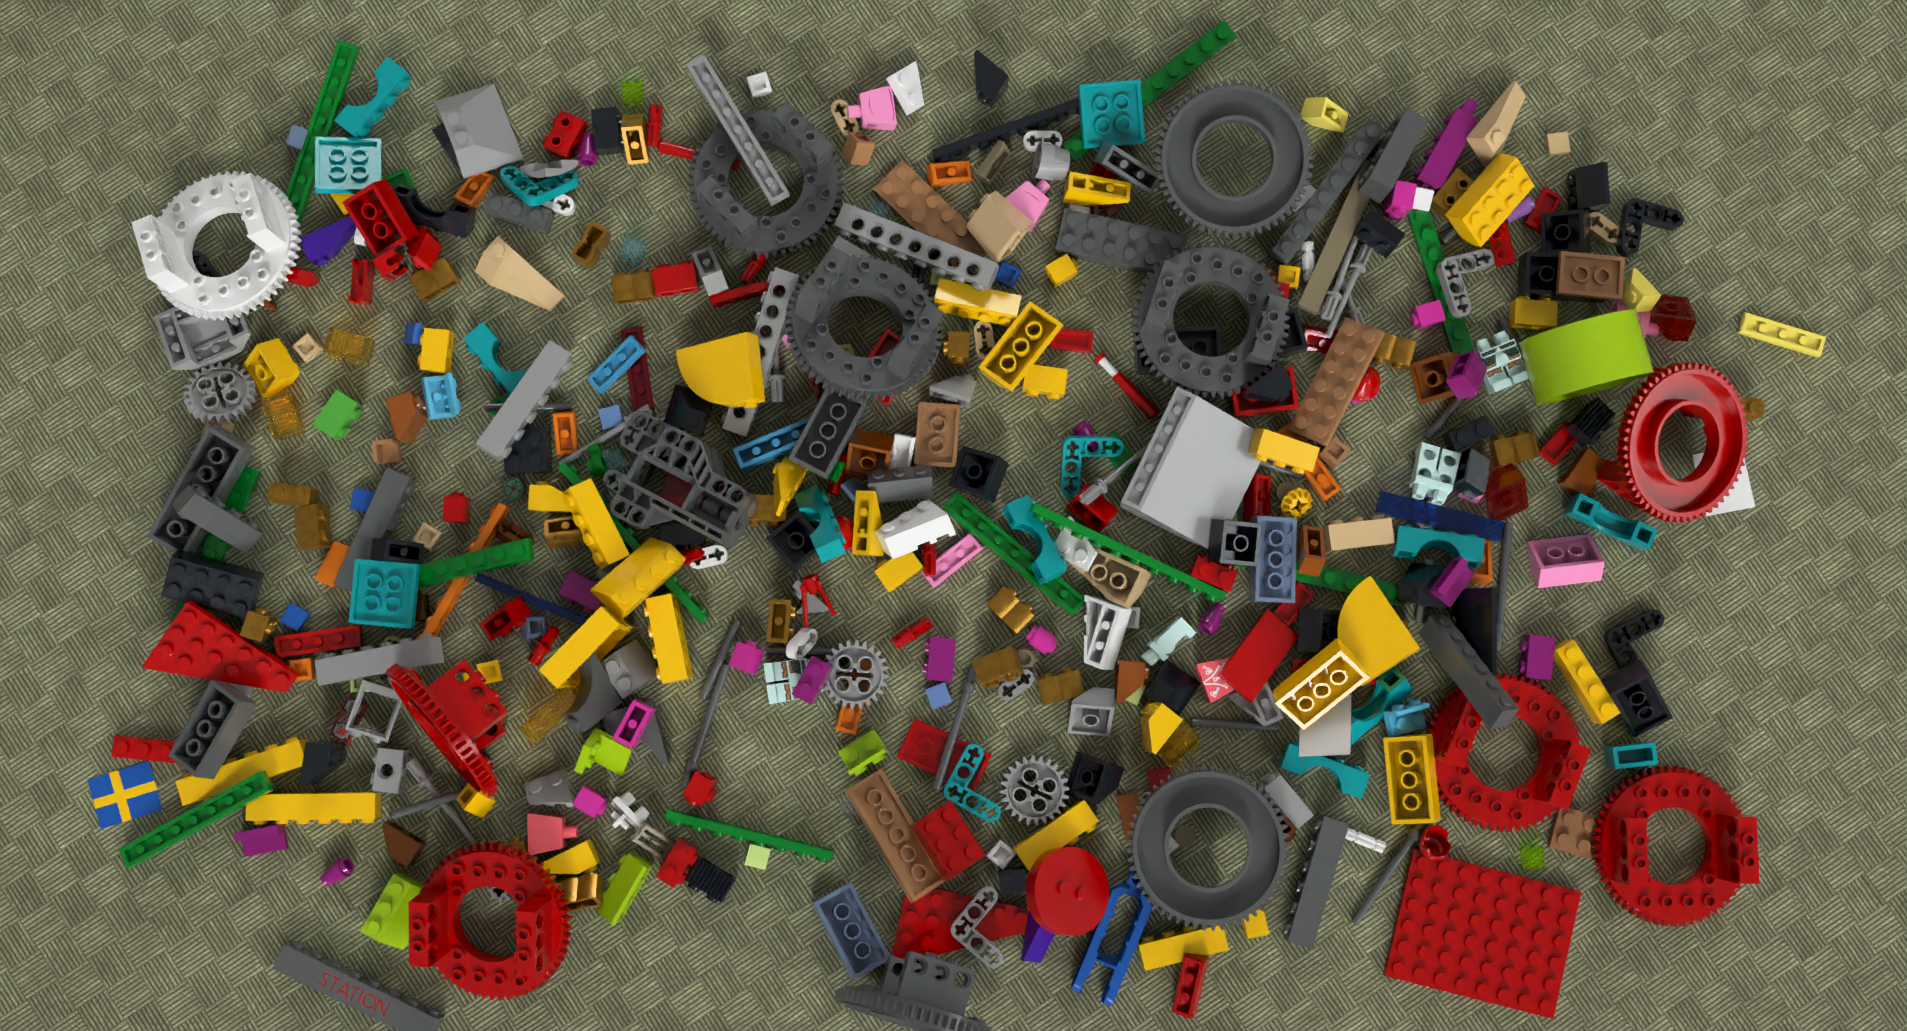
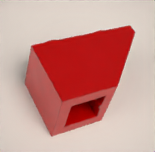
(424, 249)

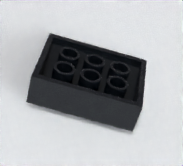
(1476, 619)

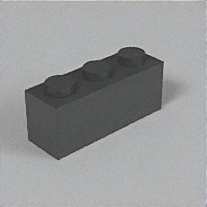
(1127, 167)
(519, 213)
(901, 483)

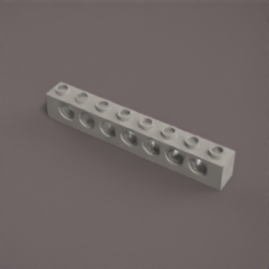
(850, 215)
(771, 344)

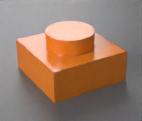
(304, 667)

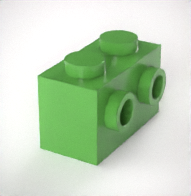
(338, 415)

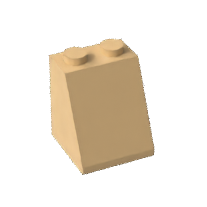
(998, 226)

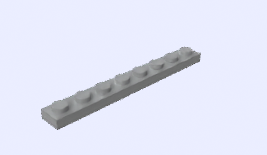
(737, 130)

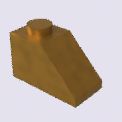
(635, 138)

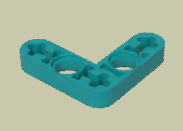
(537, 193)
(1081, 451)
(962, 784)

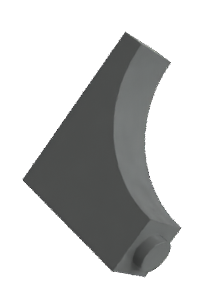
(594, 698)
(652, 736)

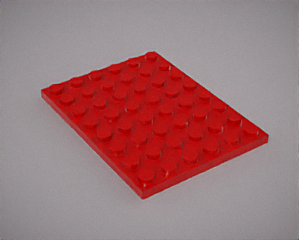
(1482, 934)

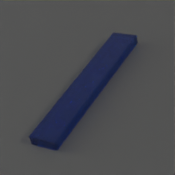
(1439, 516)
(531, 599)

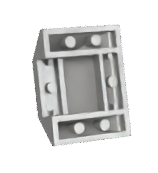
(478, 130)
(198, 342)

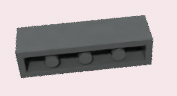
(217, 519)

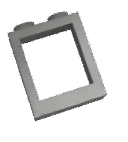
(357, 730)
(1285, 798)

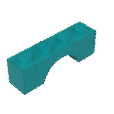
(360, 119)
(485, 344)
(1597, 517)
(825, 538)
(1412, 540)
(1048, 561)
(1389, 690)
(1348, 779)

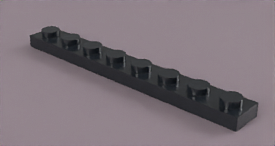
(1003, 132)

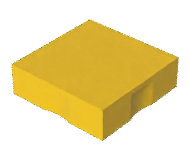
(596, 635)

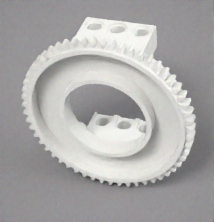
(169, 243)

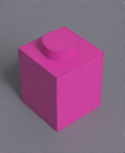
(1427, 315)
(746, 657)
(591, 801)

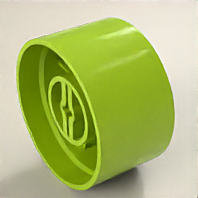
(1586, 357)

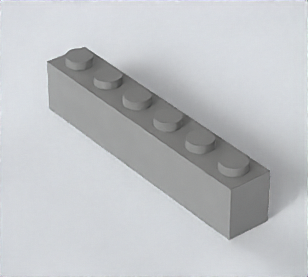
(524, 401)
(376, 661)

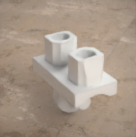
(622, 805)

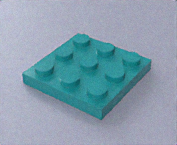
(1111, 113)
(346, 164)
(384, 593)

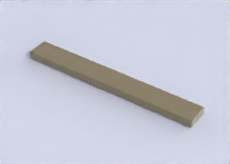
(1335, 246)

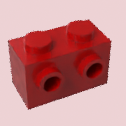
(564, 135)
(675, 279)
(1094, 515)
(1211, 573)
(505, 618)
(700, 788)
(677, 862)

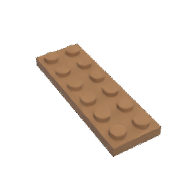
(925, 209)
(1336, 381)
(890, 829)

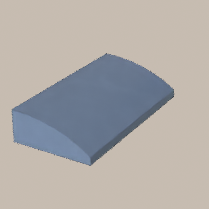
(1276, 570)
(851, 931)

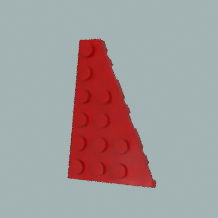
(210, 649)
(928, 922)

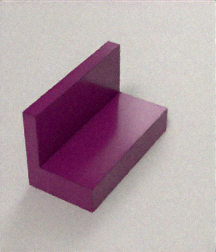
(1452, 581)
(262, 839)

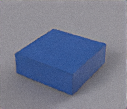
(1007, 274)
(412, 333)
(361, 499)
(295, 617)

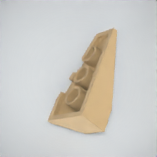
(1494, 128)
(511, 273)
(1116, 578)

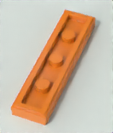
(1320, 478)
(850, 718)

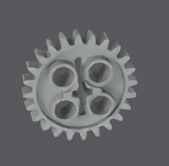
(199, 399)
(853, 694)
(1043, 772)

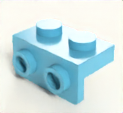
(440, 396)

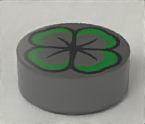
(514, 488)

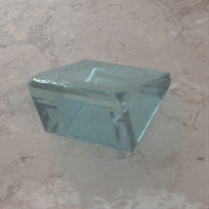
(633, 251)

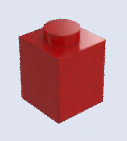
(456, 508)

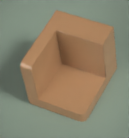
(858, 148)
(386, 451)
(1333, 453)

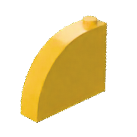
(725, 370)
(1374, 630)

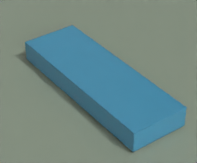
(616, 364)

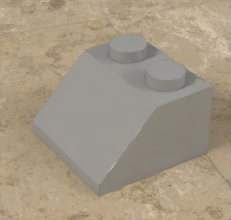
(629, 669)

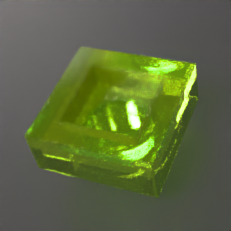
(632, 92)
(1532, 857)

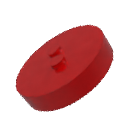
(1067, 891)

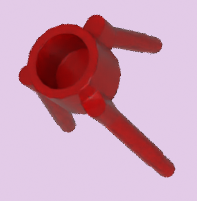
(813, 585)

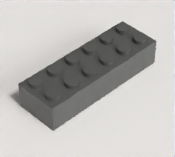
(1115, 242)
(215, 468)

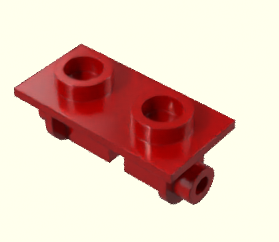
(1502, 246)

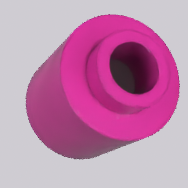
(1042, 639)

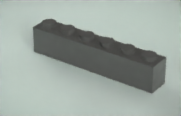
(378, 522)
(1468, 671)
(1315, 882)

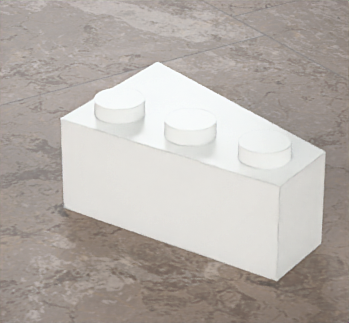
(914, 528)
(1104, 631)

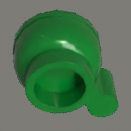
(596, 464)

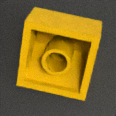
(271, 367)

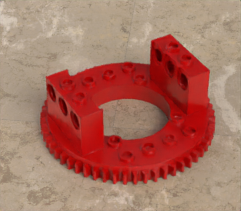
(1639, 474)
(455, 718)
(1548, 787)
(1623, 852)
(540, 922)

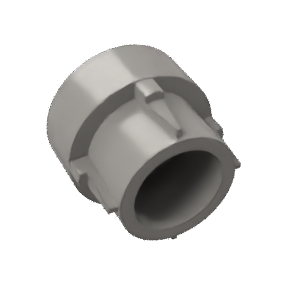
(1050, 162)

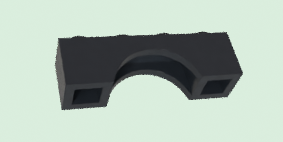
(456, 220)

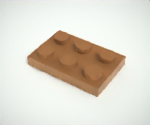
(1590, 275)
(937, 434)
(1572, 832)

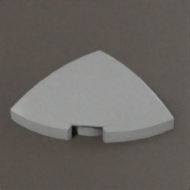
(542, 170)

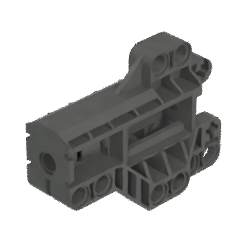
(705, 500)

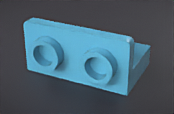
(1405, 718)

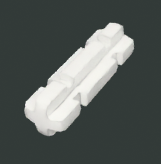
(1308, 259)
(1365, 840)

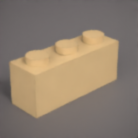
(1359, 533)

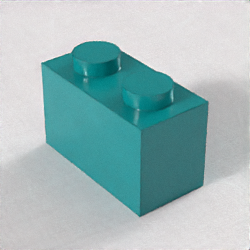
(1630, 755)

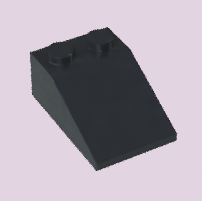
(1637, 698)

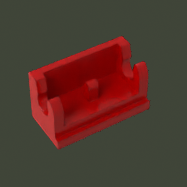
(388, 263)
(362, 282)

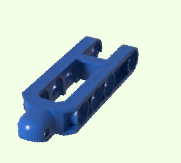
(1120, 964)

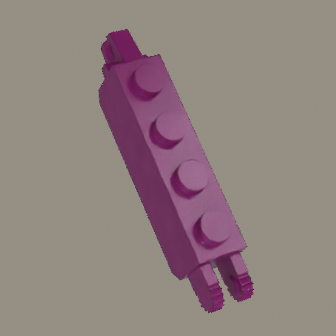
(1447, 147)

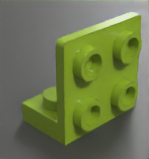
(603, 751)
(863, 751)

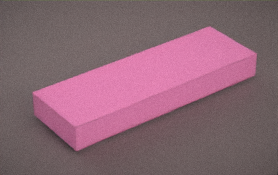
(954, 559)

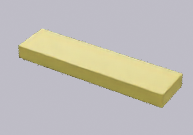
(1781, 334)

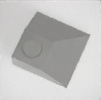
(955, 390)
(1092, 712)

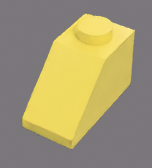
(1324, 114)
(1639, 292)

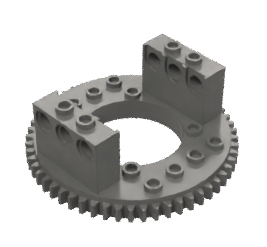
(1243, 106)
(780, 131)
(1218, 267)
(847, 277)
(1195, 902)
(917, 998)

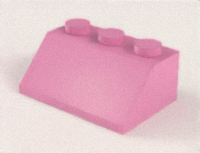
(1565, 560)

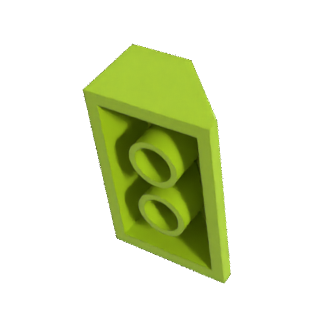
(624, 887)
(390, 916)

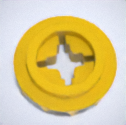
(1290, 501)

